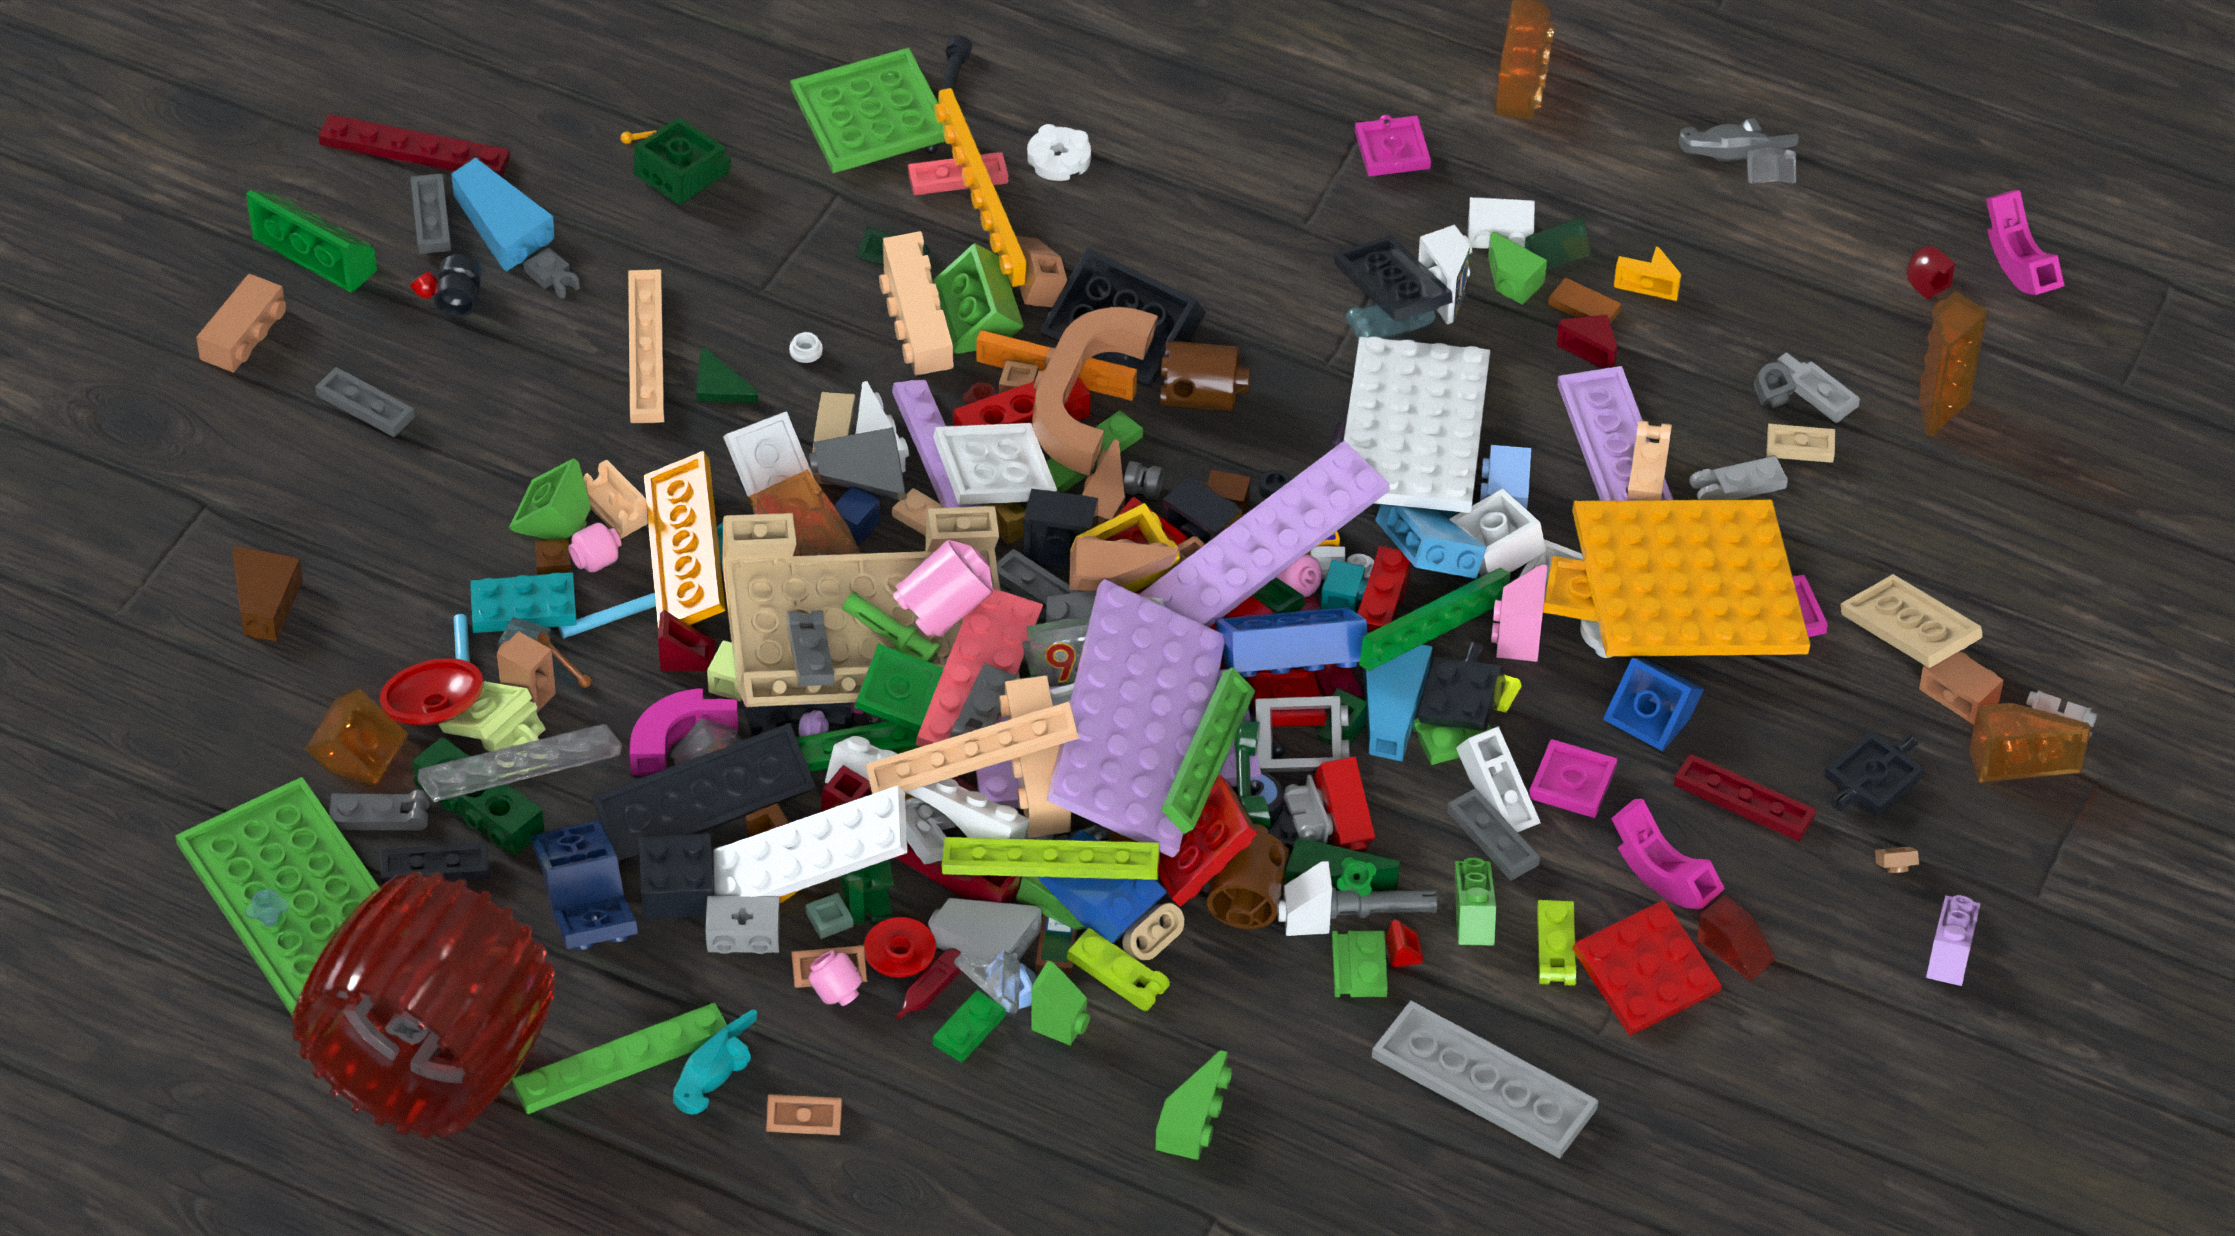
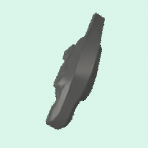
(1731, 141)

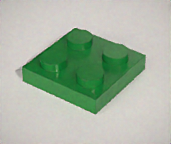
(898, 687)

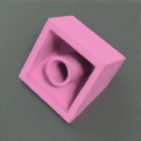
(1520, 616)

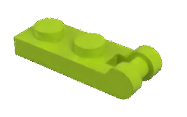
(1556, 942)
(1117, 969)

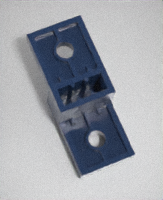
(583, 885)

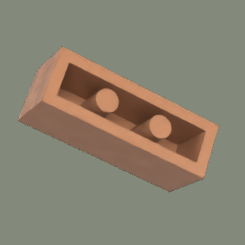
(241, 323)

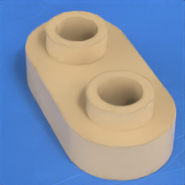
(1150, 933)

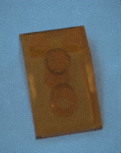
(816, 520)
(2025, 743)

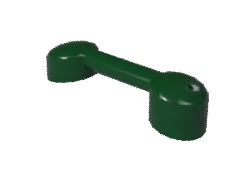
(1245, 746)

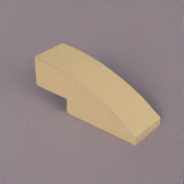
(833, 419)

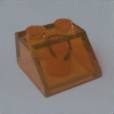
(356, 739)

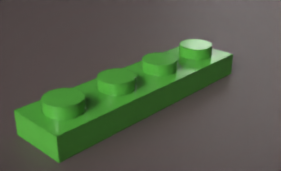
(1115, 427)

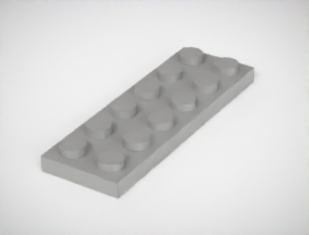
(1485, 1079)

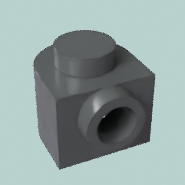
(1774, 384)

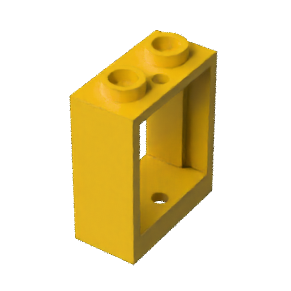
(1151, 529)

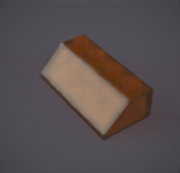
(1523, 59)
(1950, 360)

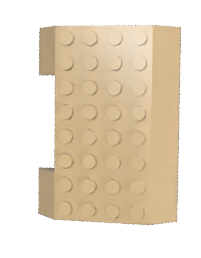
(768, 581)

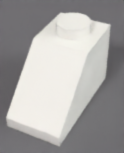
(1307, 902)

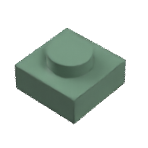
(829, 915)

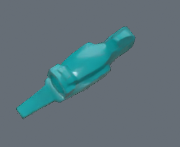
(712, 1065)

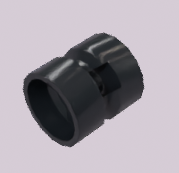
(457, 285)

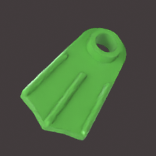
(1035, 893)

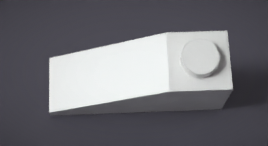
(1497, 778)

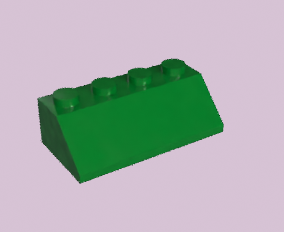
(310, 240)

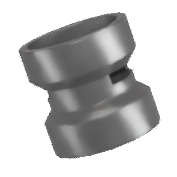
(1143, 480)

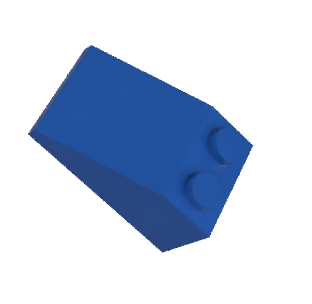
(1105, 903)

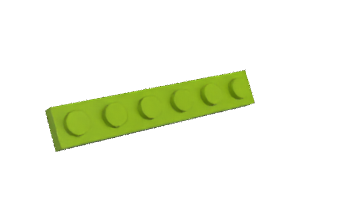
(1050, 858)

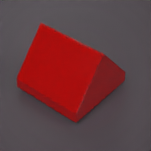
(1403, 945)

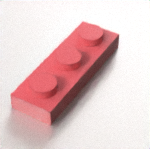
(946, 176)

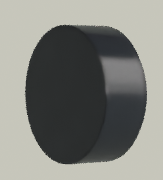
(1272, 481)

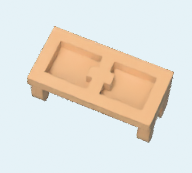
(616, 500)

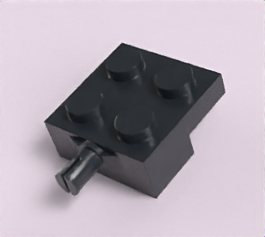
(1462, 692)

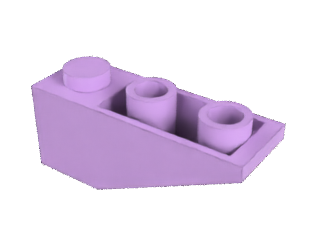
(1953, 939)

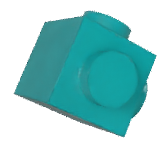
(1344, 582)

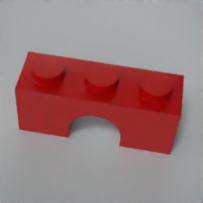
(1385, 588)

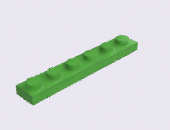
(1208, 750)
(618, 1058)

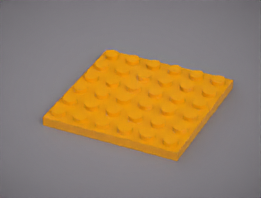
(1690, 578)

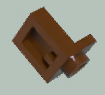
(765, 820)

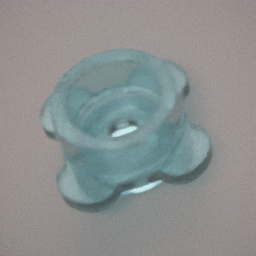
(263, 900)

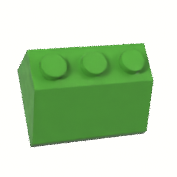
(976, 298)

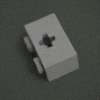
(743, 924)

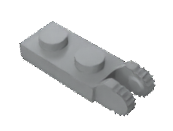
(1740, 480)

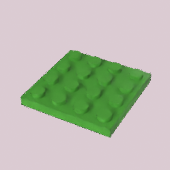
(869, 109)

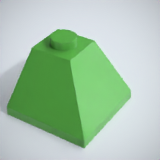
(554, 504)

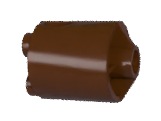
(1203, 376)
(1250, 884)

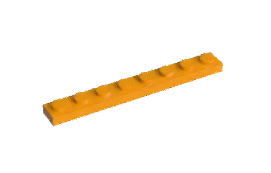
(982, 190)

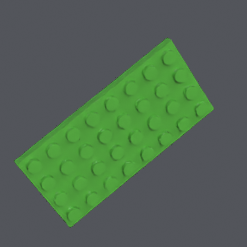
(284, 846)

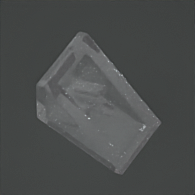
(702, 739)

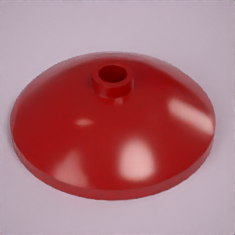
(431, 692)

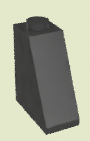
(862, 461)

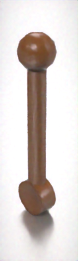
(583, 679)

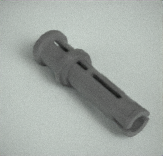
(1382, 902)

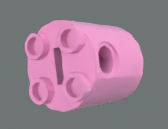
(945, 587)

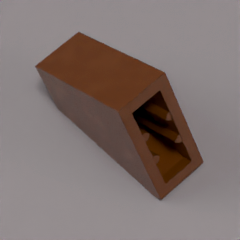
(265, 590)

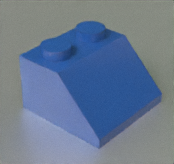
(1652, 703)

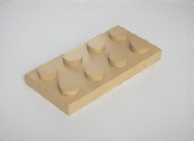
(1911, 620)

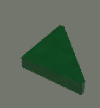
(720, 382)

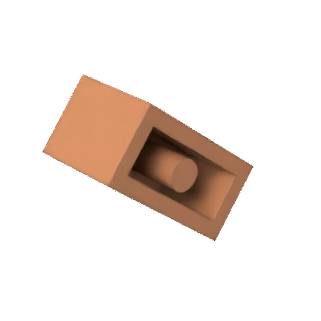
(527, 665)
(1961, 685)

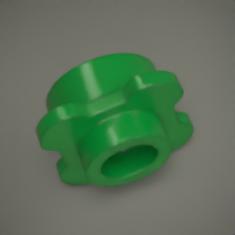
(1364, 870)

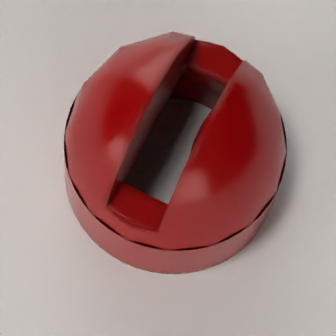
(425, 285)

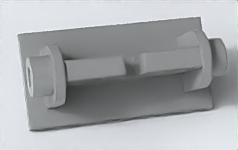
(2050, 703)
(1311, 819)

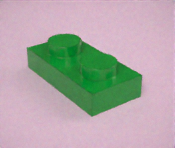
(969, 1026)

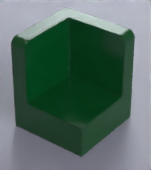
(1356, 715)

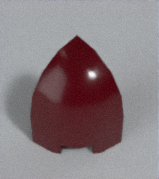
(1930, 271)

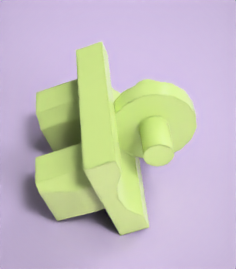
(517, 730)

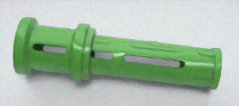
(905, 638)

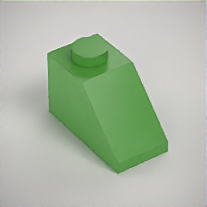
(1514, 269)
(1058, 1006)

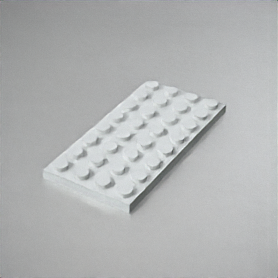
(1419, 419)

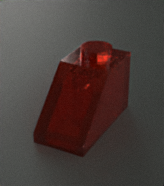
(1734, 937)

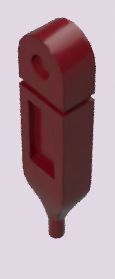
(931, 983)

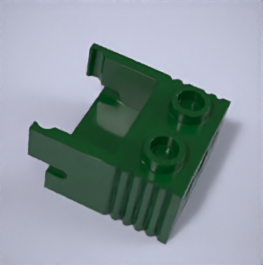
(680, 160)
(867, 892)

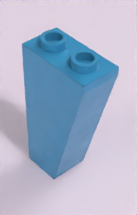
(501, 214)
(1431, 540)
(1394, 700)

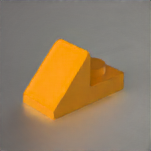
(1655, 278)

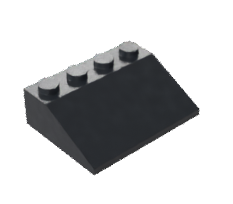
(1106, 283)

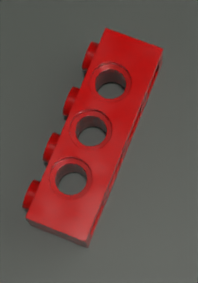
(1017, 406)

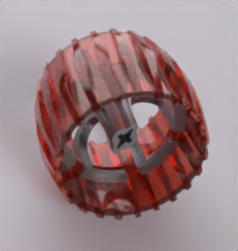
(424, 1004)

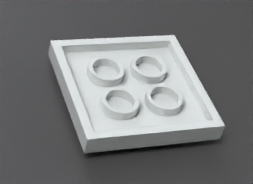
(993, 462)

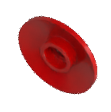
(900, 936)

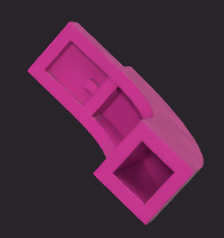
(2015, 248)
(670, 721)
(1659, 865)

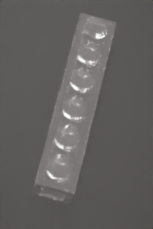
(519, 762)

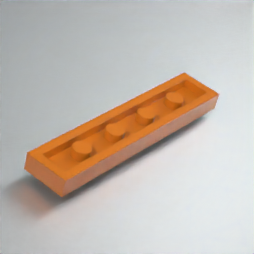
(1095, 374)

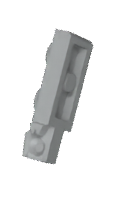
(1820, 388)

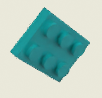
(536, 599)

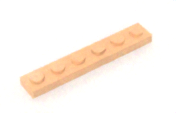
(646, 346)
(974, 750)

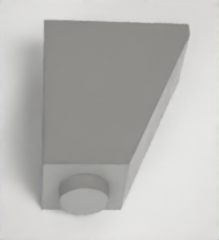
(985, 927)

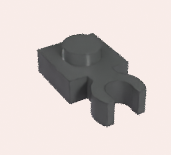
(550, 269)

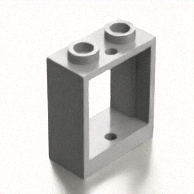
(1265, 743)

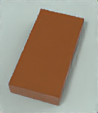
(1582, 301)

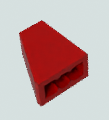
(1345, 803)

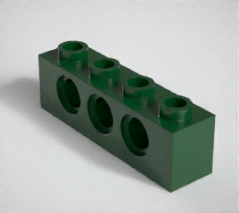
(495, 811)

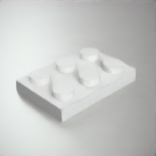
(766, 453)

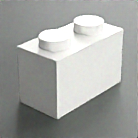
(1506, 217)

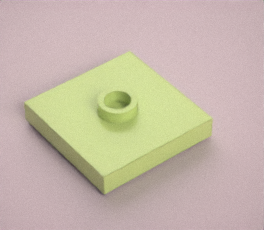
(489, 712)

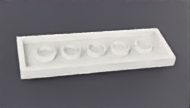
(814, 848)

